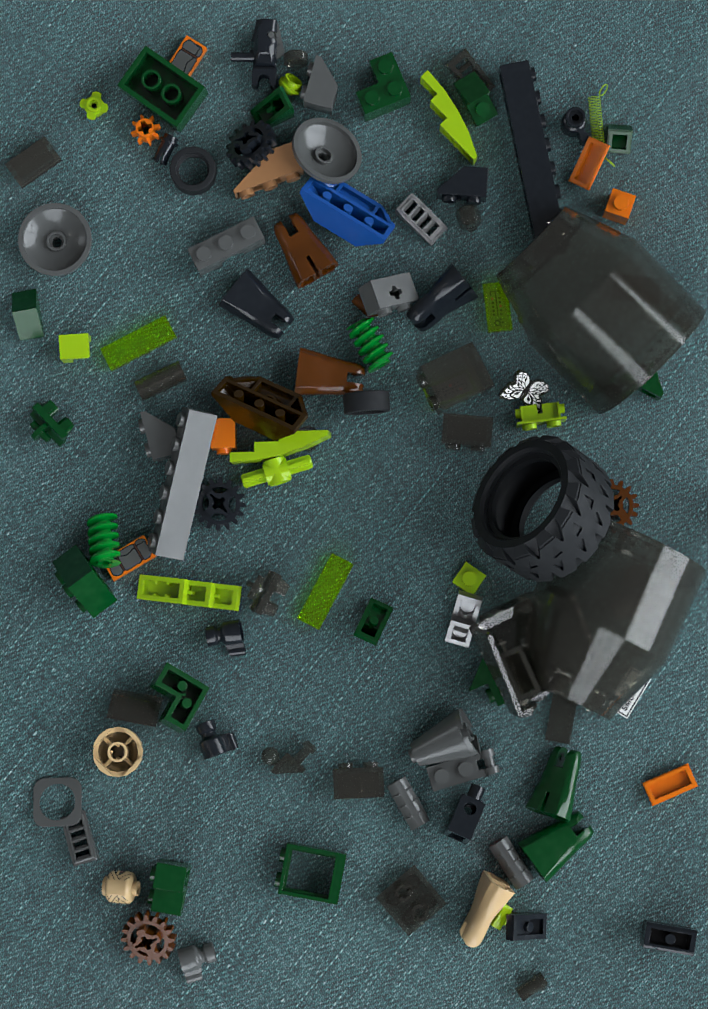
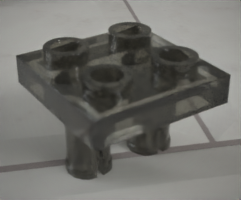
(411, 900)

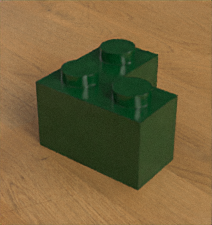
(387, 93)
(83, 582)
(184, 696)
(170, 886)

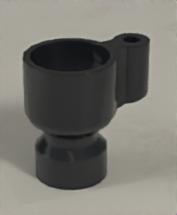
(574, 124)
(230, 634)
(213, 743)

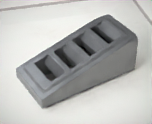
(420, 206)

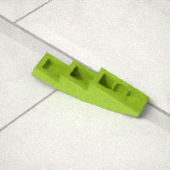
(453, 125)
(284, 447)
(189, 592)

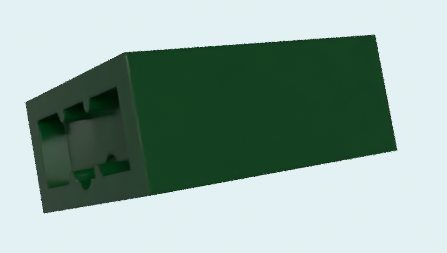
(281, 877)

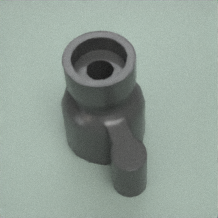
(192, 958)

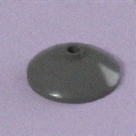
(326, 150)
(44, 227)

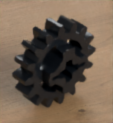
(251, 145)
(228, 496)

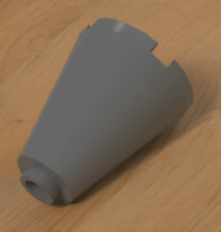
(446, 741)

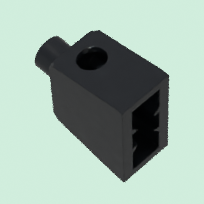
(462, 825)

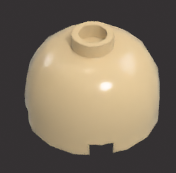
(117, 751)

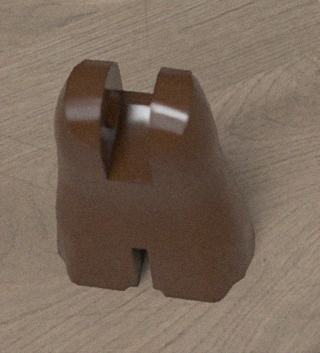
(304, 252)
(325, 374)

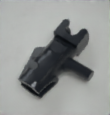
(265, 52)

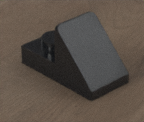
(526, 926)

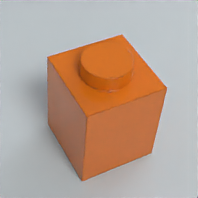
(619, 206)
(224, 436)

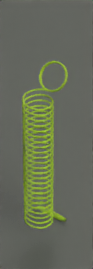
(596, 115)

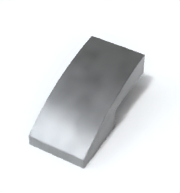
(463, 616)

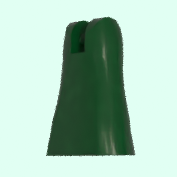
(557, 785)
(554, 845)

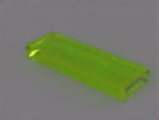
(138, 343)
(325, 591)

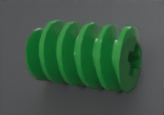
(370, 344)
(101, 540)

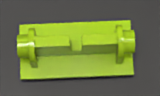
(531, 418)

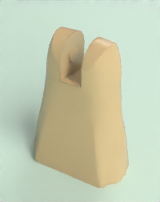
(489, 899)

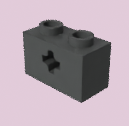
(388, 294)

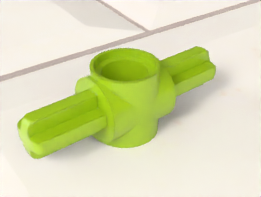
(276, 471)

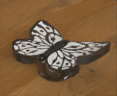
(525, 389)

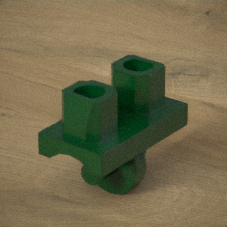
(46, 427)

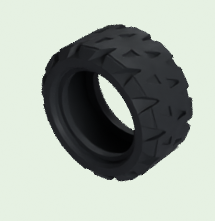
(571, 528)

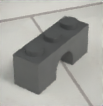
(235, 240)

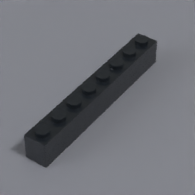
(530, 143)

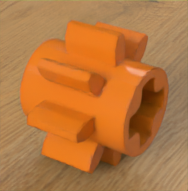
(143, 122)

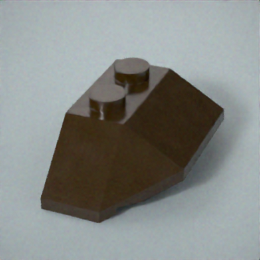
(261, 405)

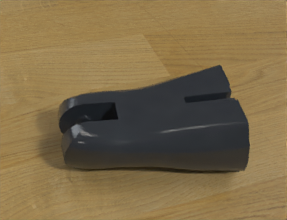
(443, 297)
(255, 305)

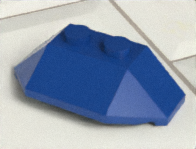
(347, 212)

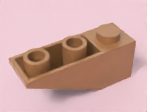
(279, 168)

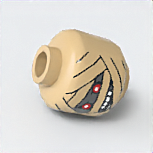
(120, 887)

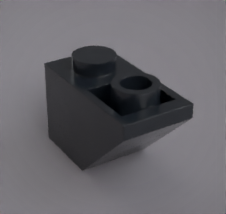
(466, 185)

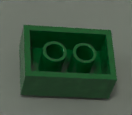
(163, 89)

